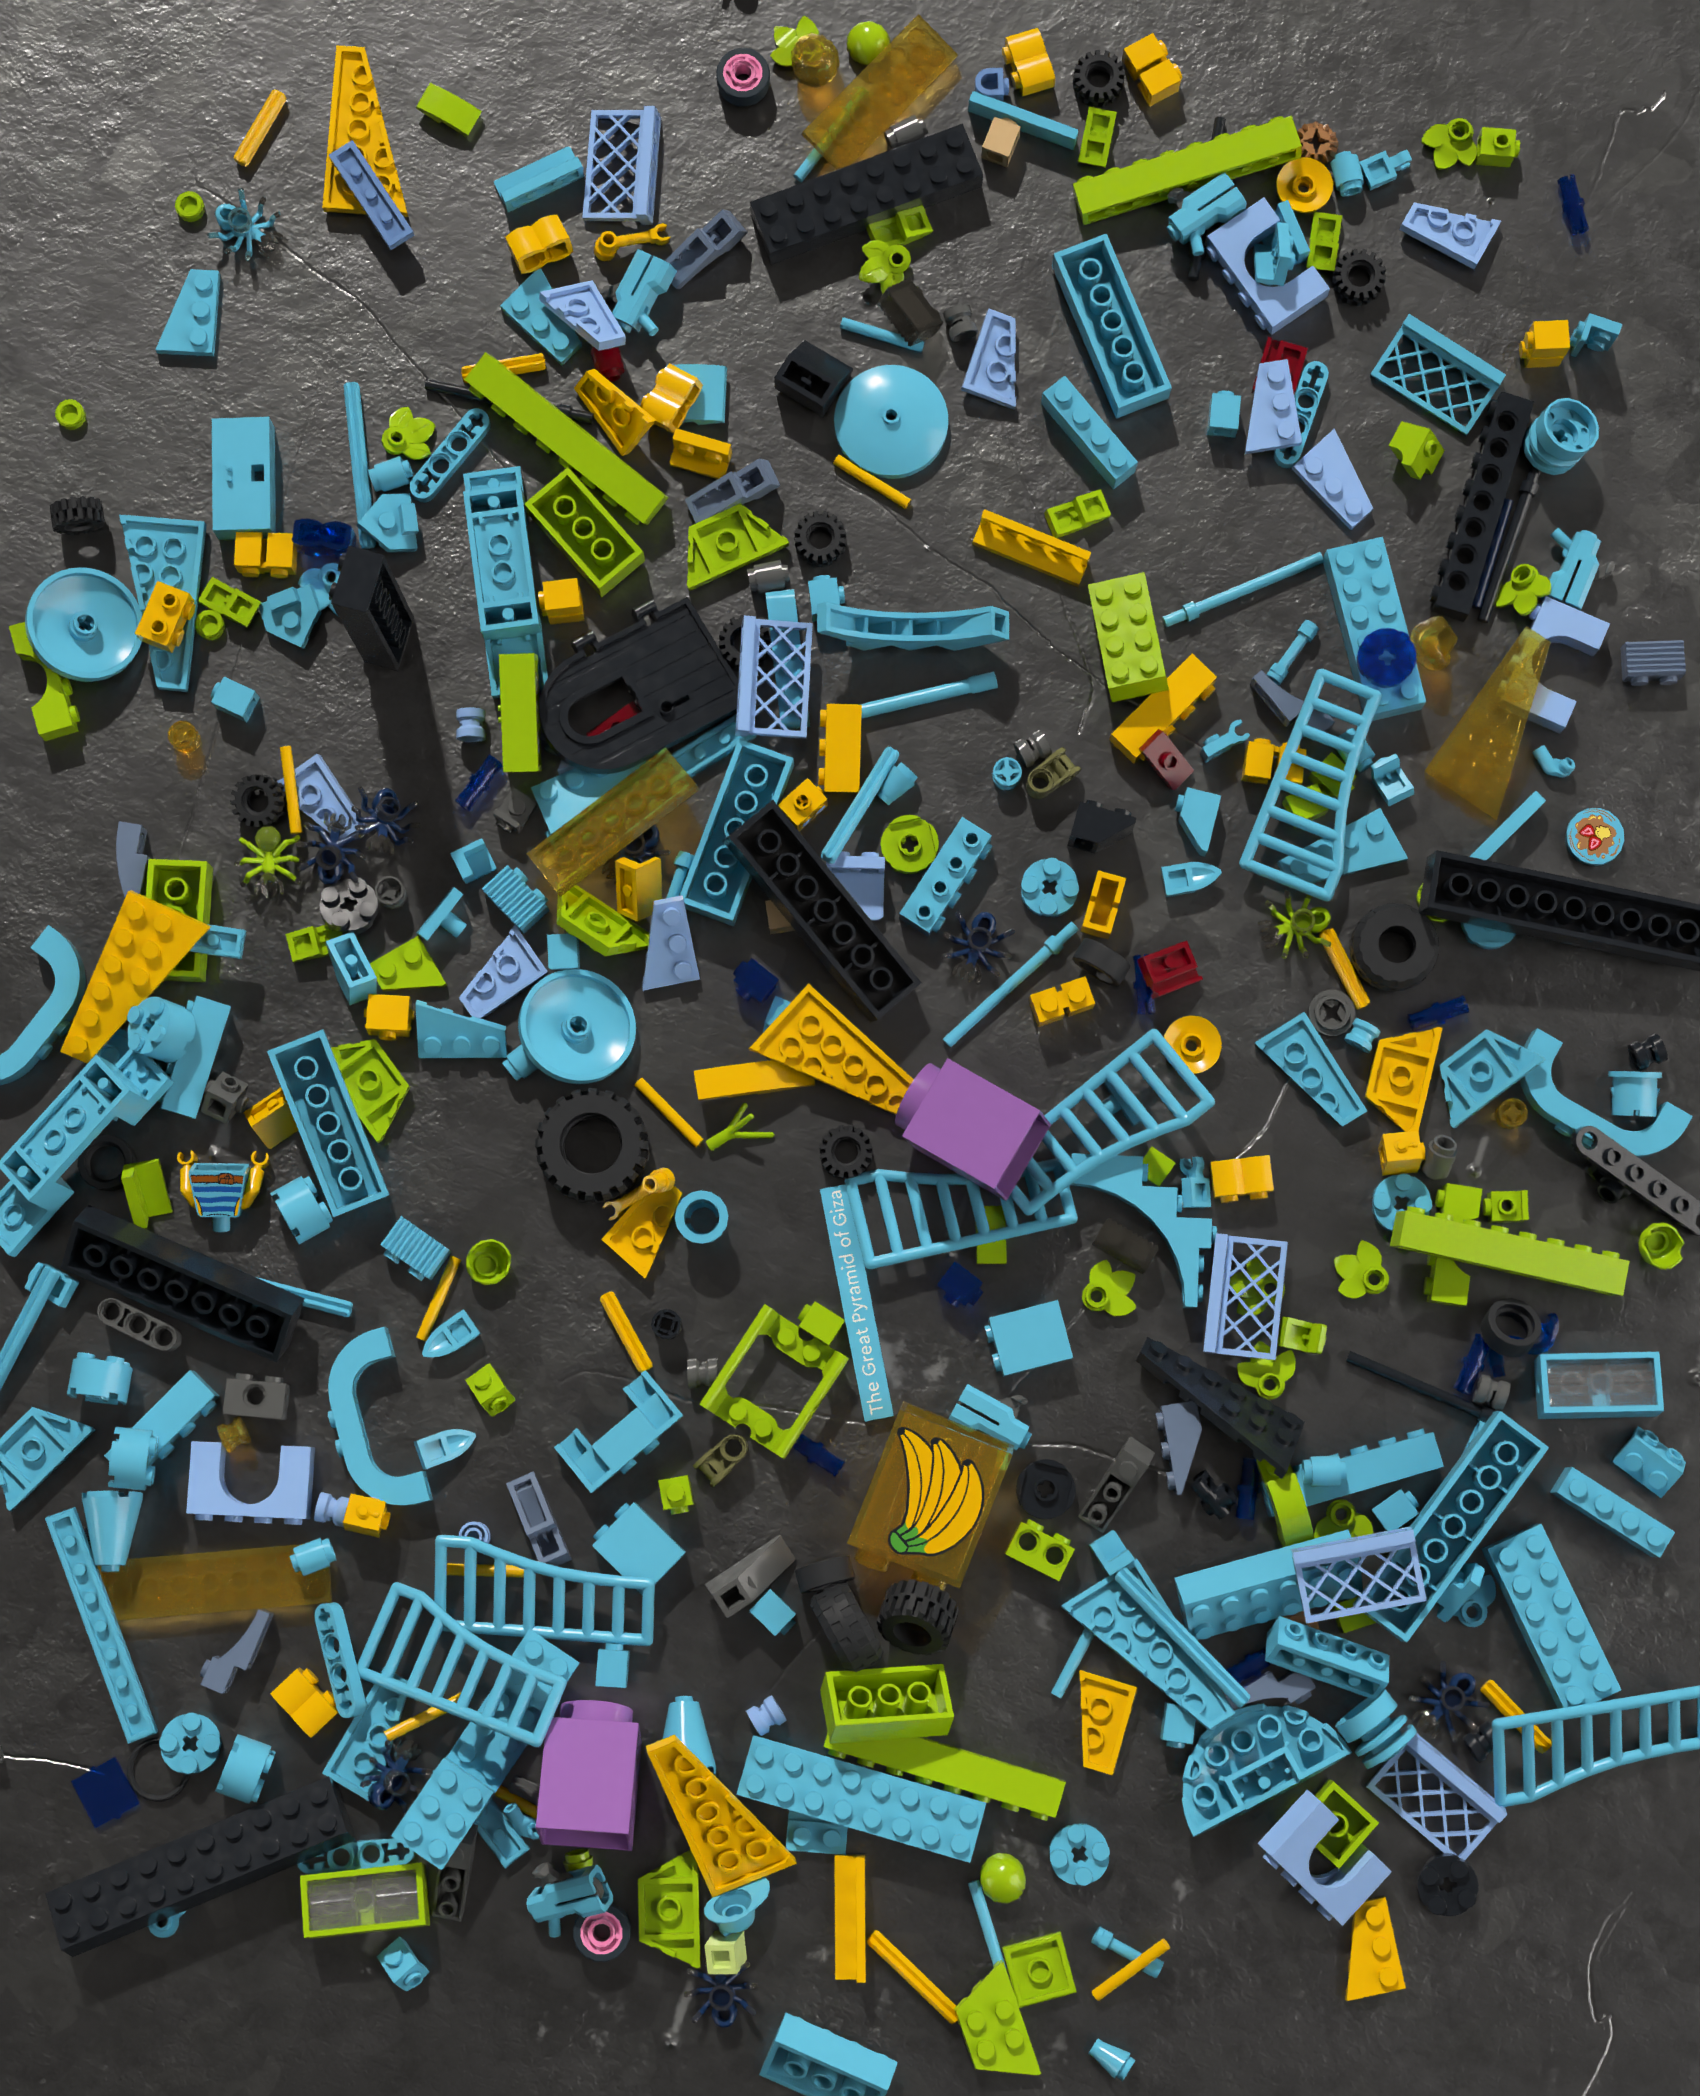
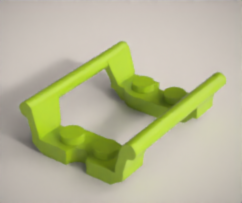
(741, 1411)

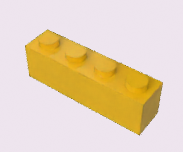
(1163, 709)

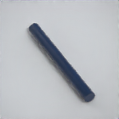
(1492, 554)

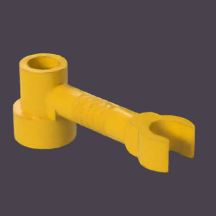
(607, 251)
(658, 1181)

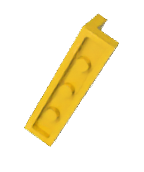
(1031, 548)
(850, 1917)

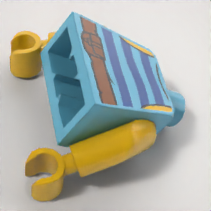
(220, 1188)

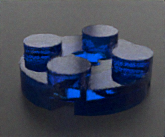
(1396, 644)

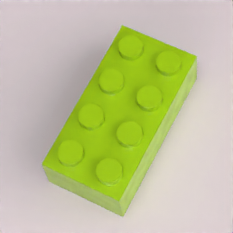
(584, 532)
(1128, 637)
(187, 889)
(886, 1703)

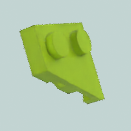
(407, 968)

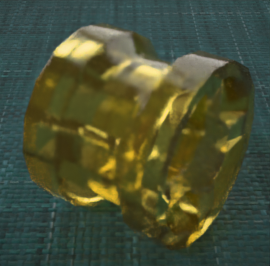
(179, 732)
(1517, 1112)
(234, 1434)

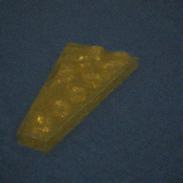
(1486, 740)

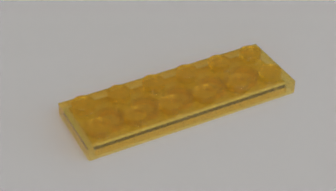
(880, 94)
(613, 821)

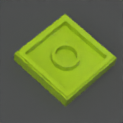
(1039, 1969)

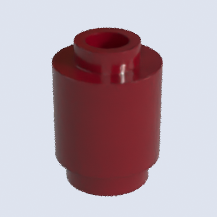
(608, 363)

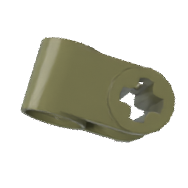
(1055, 771)
(720, 1460)

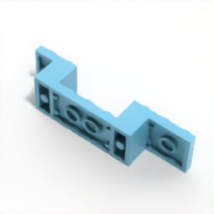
(503, 569)
(64, 1133)
(478, 1763)

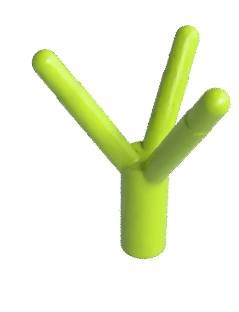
(730, 1132)

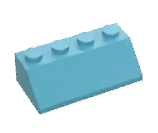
(823, 2063)

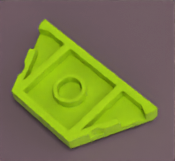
(727, 544)
(598, 924)
(372, 1083)
(671, 1909)
(996, 2027)

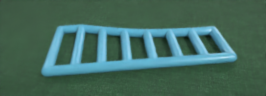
(1280, 783)
(1125, 1141)
(956, 1242)
(559, 1575)
(463, 1637)
(1588, 1766)

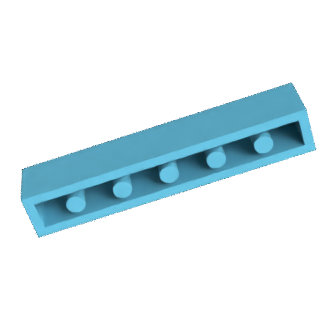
(1373, 1467)

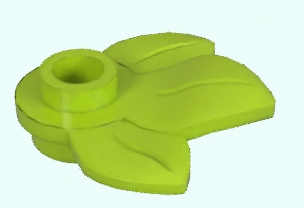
(786, 38)
(1450, 147)
(880, 267)
(411, 432)
(1523, 589)
(1358, 1268)
(1113, 1288)
(1252, 1296)
(1259, 1370)
(1354, 1522)

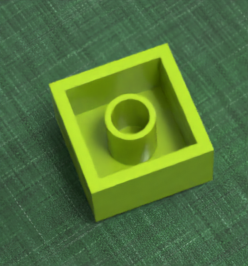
(1349, 1831)

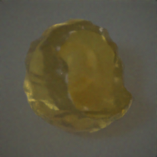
(814, 60)
(1433, 643)

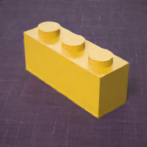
(840, 748)

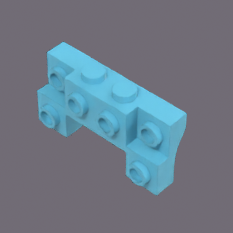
(626, 1440)

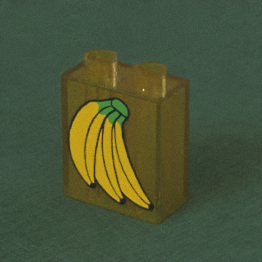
(929, 1497)

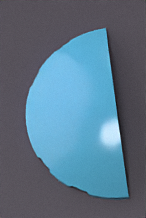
(1253, 1761)

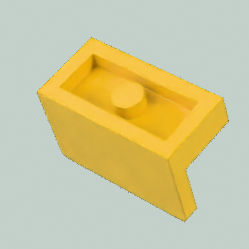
(637, 887)
(272, 1119)

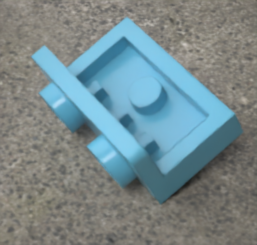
(1274, 261)
(1650, 1461)

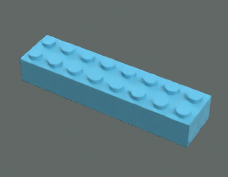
(1458, 1519)
(861, 1798)

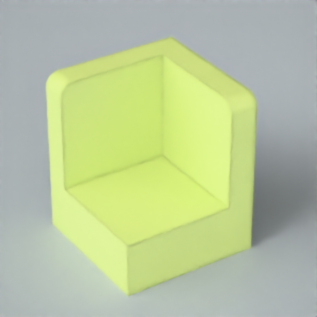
(725, 1953)

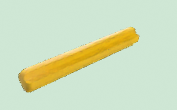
(913, 1976)

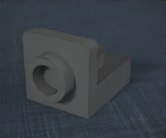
(515, 811)

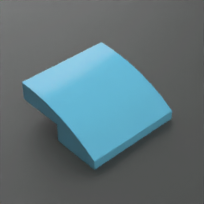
(711, 402)

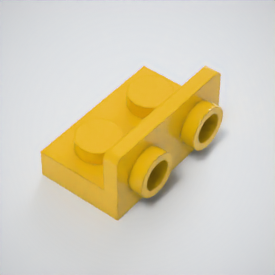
(700, 454)

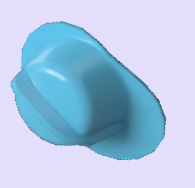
(736, 1908)

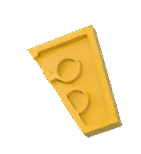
(614, 411)
(642, 1229)
(1105, 1716)
(1374, 1956)

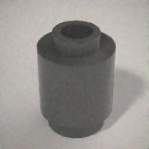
(905, 132)
(768, 576)
(1439, 1157)

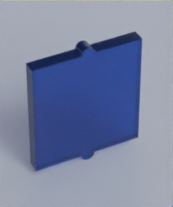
(105, 1792)

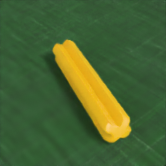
(260, 128)
(517, 365)
(1345, 969)
(626, 1332)
(1509, 1708)

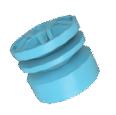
(1560, 436)
(1376, 1729)

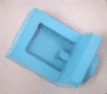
(1391, 780)
(62, 1289)
(402, 1965)

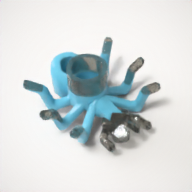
(240, 224)

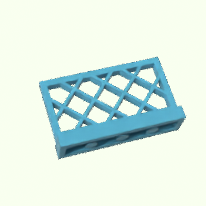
(1451, 353)

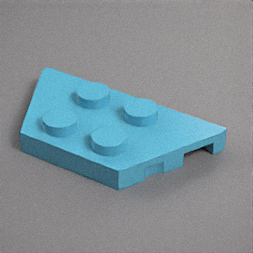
(1483, 1072)
(35, 1450)

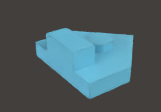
(392, 523)
(291, 614)
(1460, 1590)

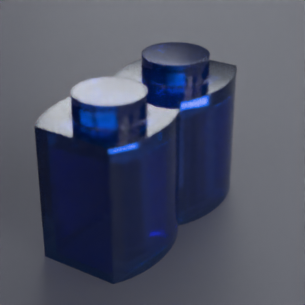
(317, 538)

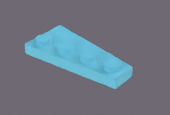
(1367, 845)
(1307, 1060)
(365, 1739)

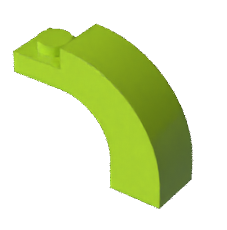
(1288, 1505)

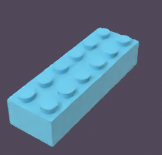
(1111, 326)
(1366, 602)
(716, 877)
(328, 1123)
(1256, 1590)
(1551, 1618)

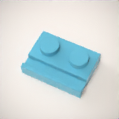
(815, 1835)

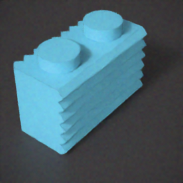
(516, 899)
(415, 1248)

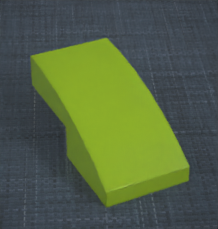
(449, 109)
(1097, 137)
(903, 228)
(1324, 241)
(1077, 514)
(229, 602)
(310, 942)
(995, 1251)

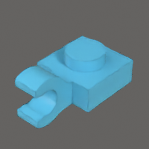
(1382, 169)
(1217, 745)
(1195, 1187)

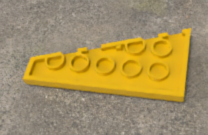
(358, 118)
(135, 960)
(829, 1048)
(720, 1830)

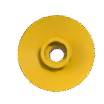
(1307, 173)
(1205, 1037)

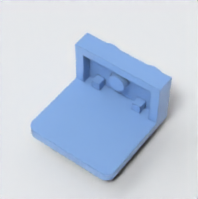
(863, 880)

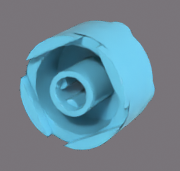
(160, 1029)
(301, 1210)
(99, 1379)
(132, 1458)
(243, 1769)

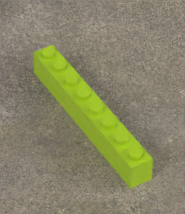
(1189, 168)
(566, 438)
(1508, 1252)
(959, 1771)

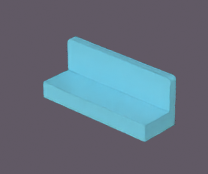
(539, 178)

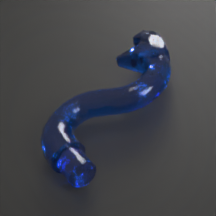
(1550, 1331)

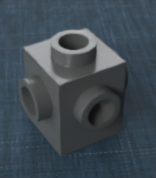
(224, 1097)

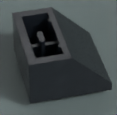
(812, 377)
(1099, 827)

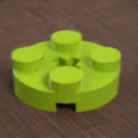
(923, 854)

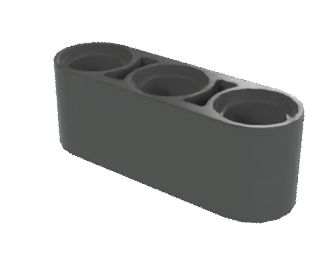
(126, 1320)

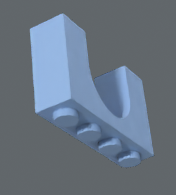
(1273, 305)
(1569, 627)
(211, 1497)
(1291, 1845)

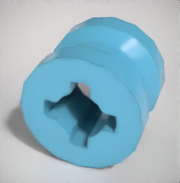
(1006, 768)
(1362, 1035)

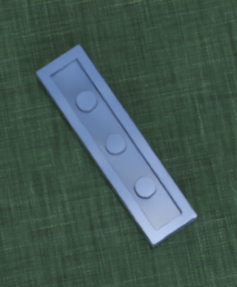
(371, 195)

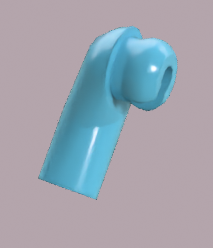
(1551, 765)
(522, 1824)

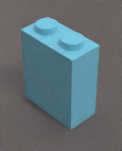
(1028, 1338)
(637, 1545)

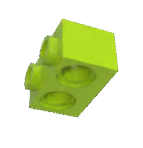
(1036, 1557)

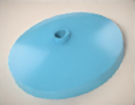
(891, 446)
(86, 600)
(590, 1006)

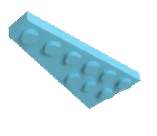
(173, 555)
(1143, 1644)

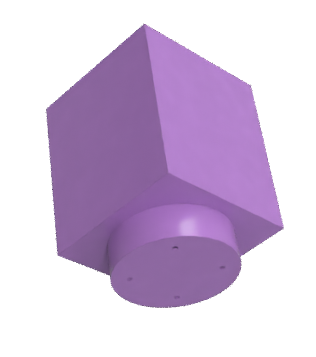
(971, 1126)
(590, 1777)

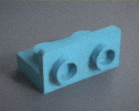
(1595, 332)

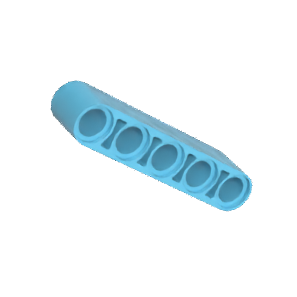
(782, 607)

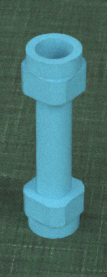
(1305, 634)
(683, 864)
(1104, 1939)

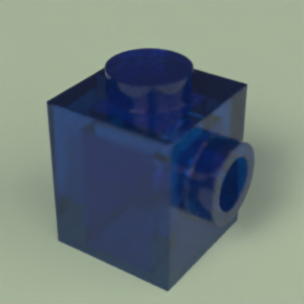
(754, 981)
(960, 1286)

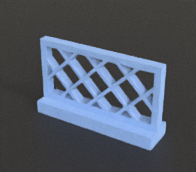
(645, 160)
(748, 677)
(1219, 1295)
(1352, 1548)
(1458, 1783)

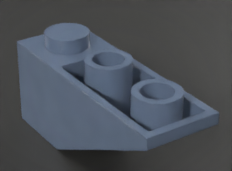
(1181, 1435)

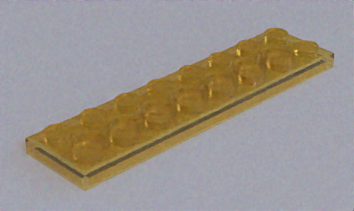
(213, 1583)

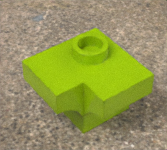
(1416, 449)

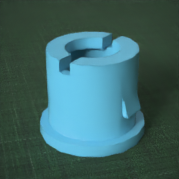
(1634, 1092)
(698, 1200)

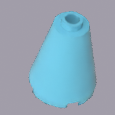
(111, 1525)
(687, 1724)

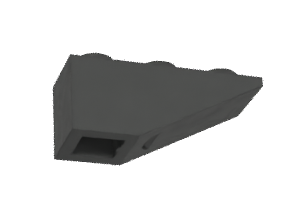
(1116, 1484)
(750, 1576)
(454, 1880)

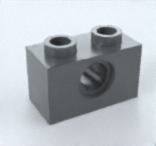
(238, 1400)

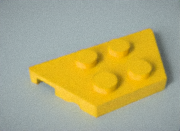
(1402, 1076)

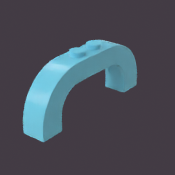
(56, 1013)
(1569, 1116)
(347, 1418)

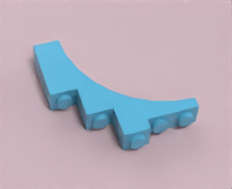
(913, 631)
(1159, 1205)

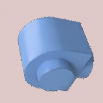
(991, 83)

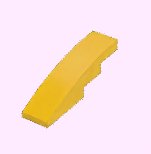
(748, 1079)

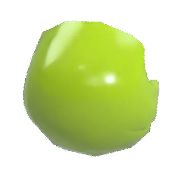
(867, 42)
(1661, 1246)
(488, 1262)
(1002, 1878)

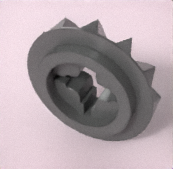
(1331, 999)

